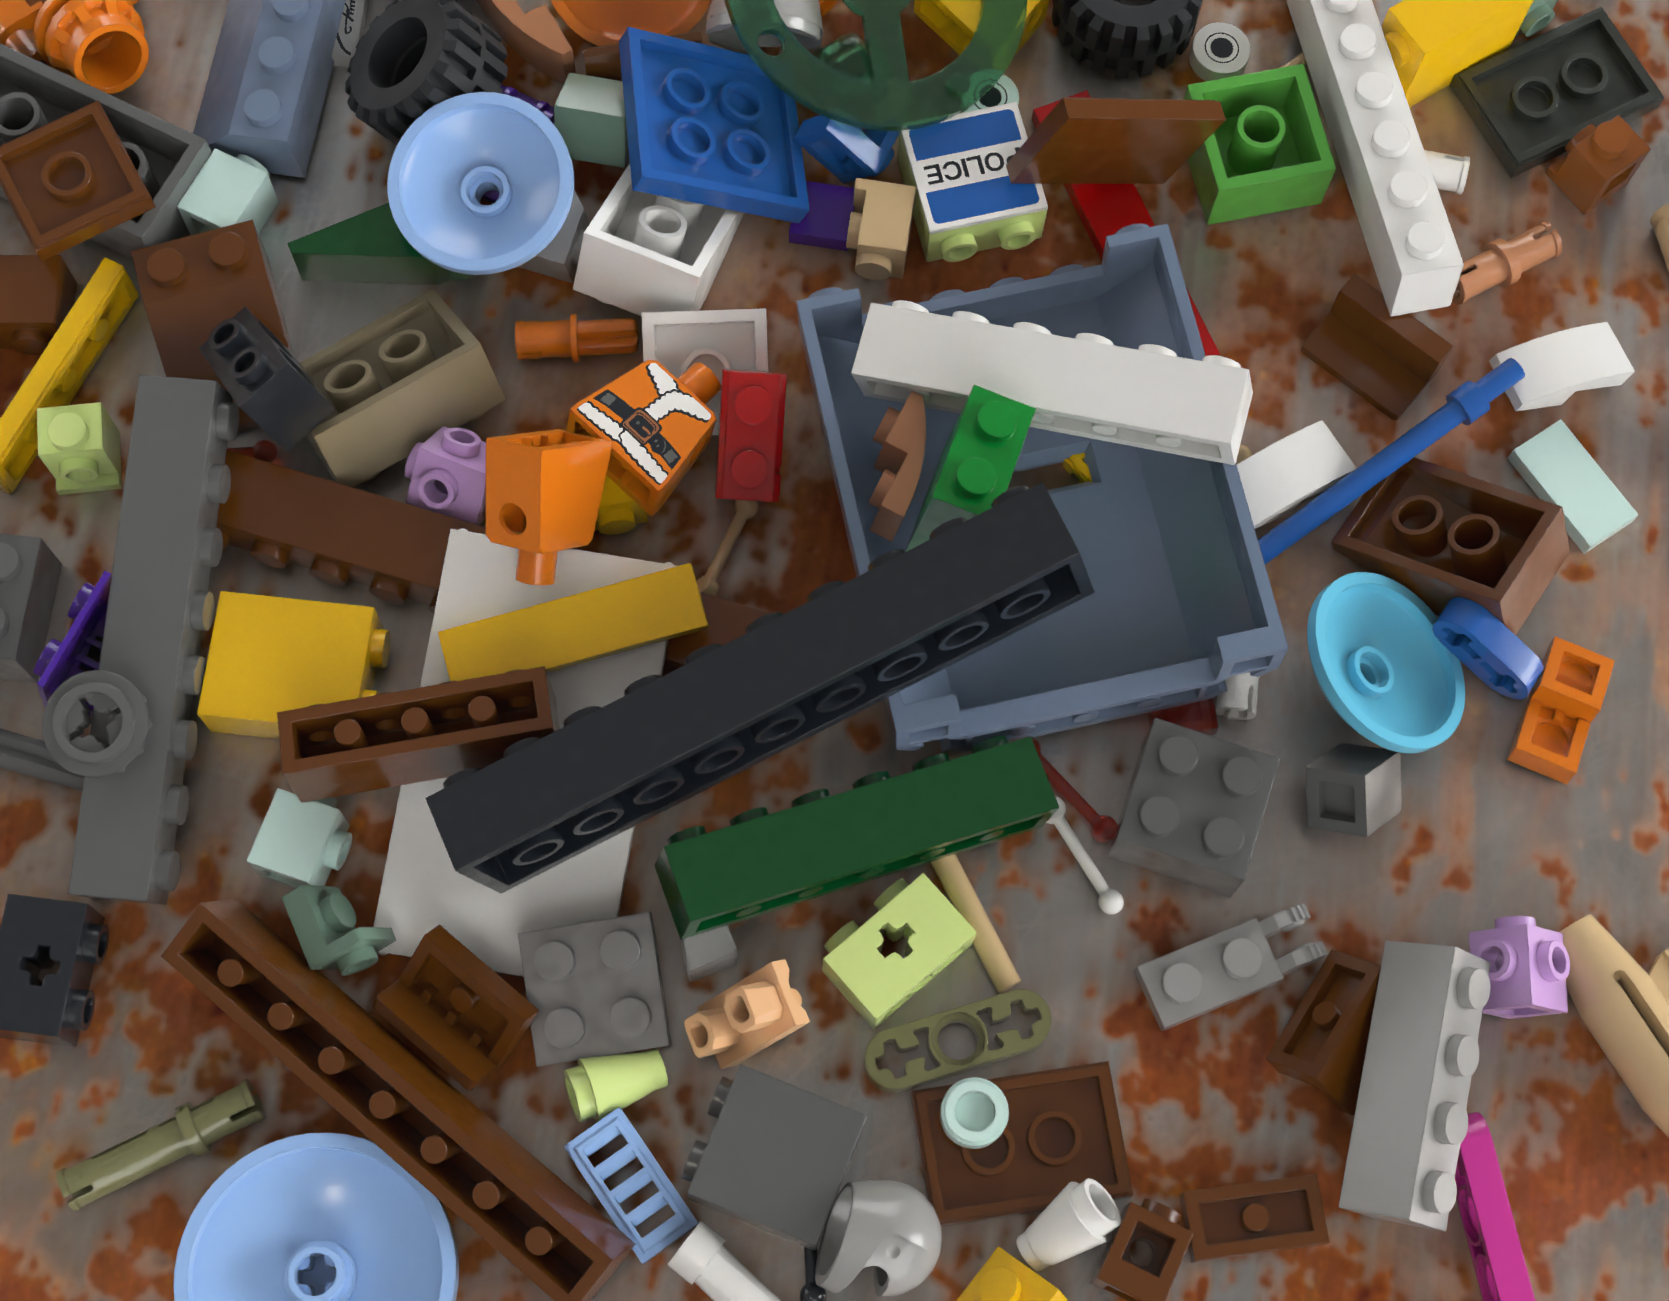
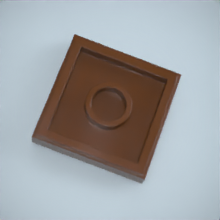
(71, 181)

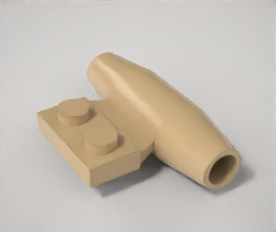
(1623, 1011)

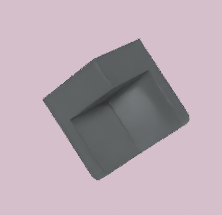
(1353, 789)

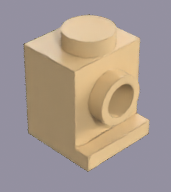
(880, 228)

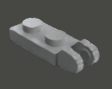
(1223, 968)

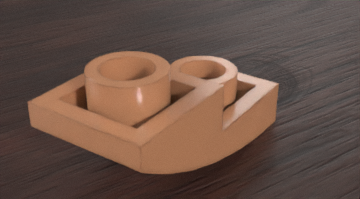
(900, 461)

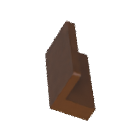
(1374, 353)
(1331, 1030)

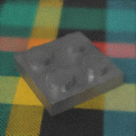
(594, 988)

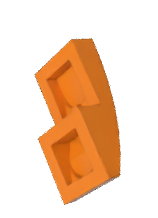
(1561, 710)

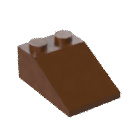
(197, 285)
(1457, 539)

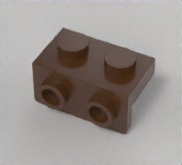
(456, 1009)

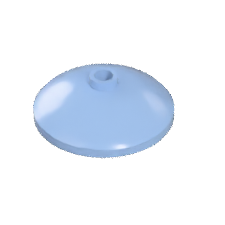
(460, 154)

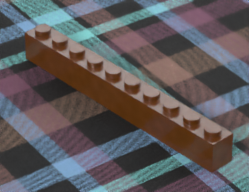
(381, 542)

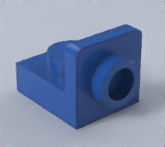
(846, 149)

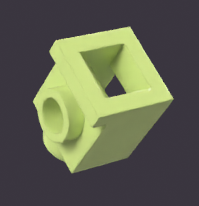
(80, 447)

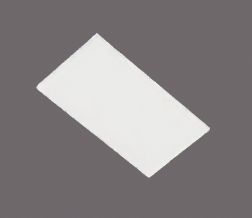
(418, 877)

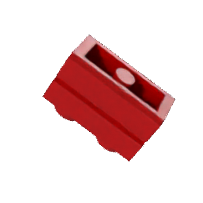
(750, 435)

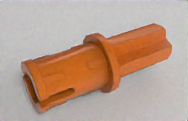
(575, 338)

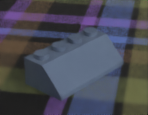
(270, 81)

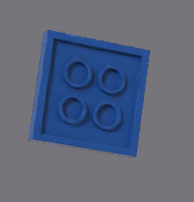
(710, 128)

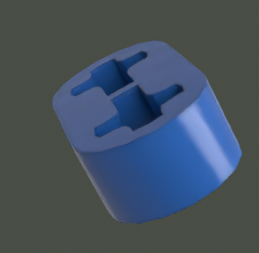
(1488, 648)

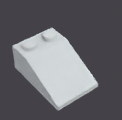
(653, 251)

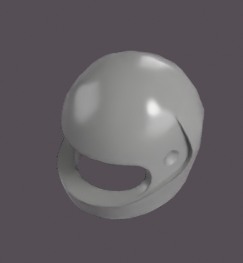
(880, 1227)

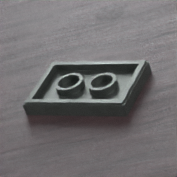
(1554, 87)

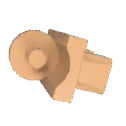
(747, 1016)

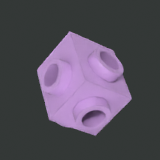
(449, 475)
(1525, 968)

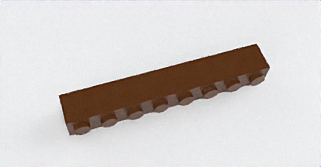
(398, 1101)

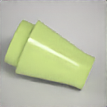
(612, 1081)

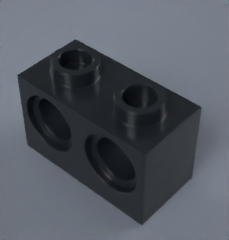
(265, 378)

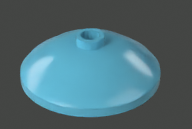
(1384, 664)

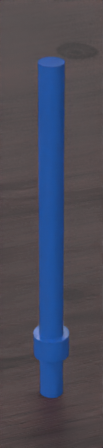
(1462, 406)

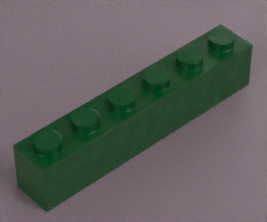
(853, 835)

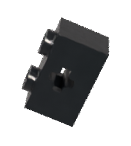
(33, 938)

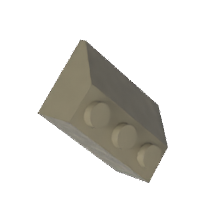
(398, 387)

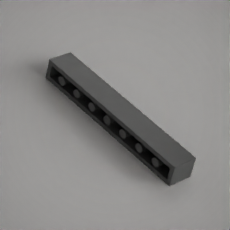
(155, 634)

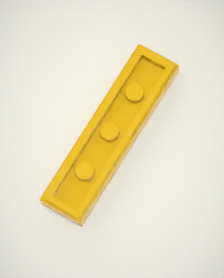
(63, 366)
(578, 626)

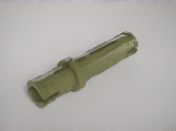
(185, 1133)

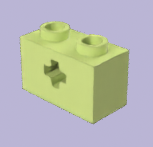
(934, 939)

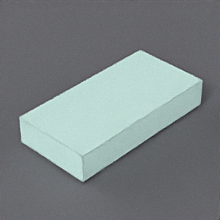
(1568, 476)

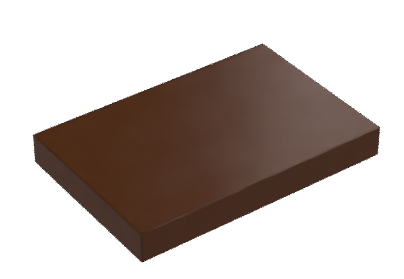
(1114, 141)
(1056, 1133)

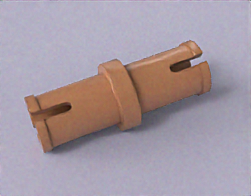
(1505, 260)

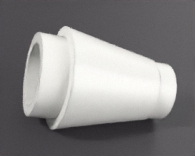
(1070, 1225)

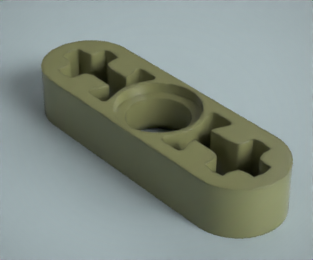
(999, 1010)

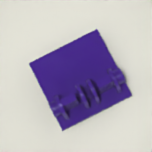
(63, 659)

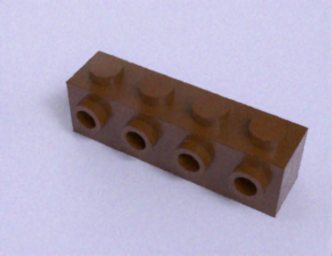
(412, 733)

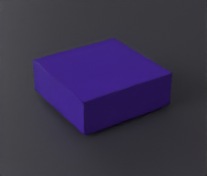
(827, 219)

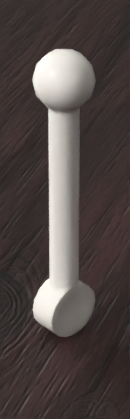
(1109, 900)

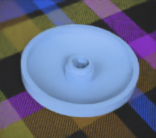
(317, 1225)

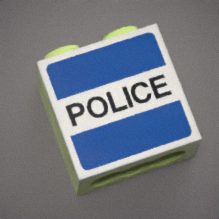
(964, 184)

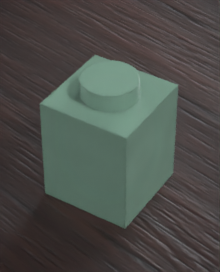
(593, 119)

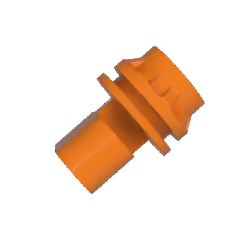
(82, 38)

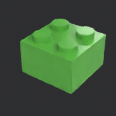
(1267, 151)

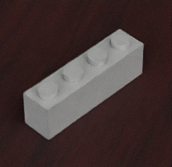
(1416, 1084)

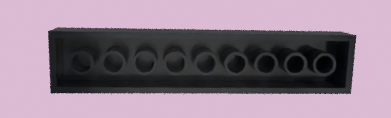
(761, 691)

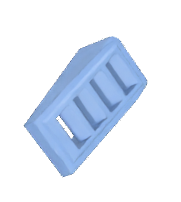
(600, 1135)

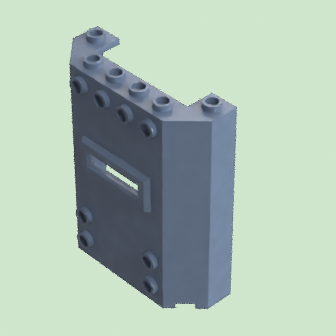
(1158, 531)

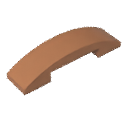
(532, 36)

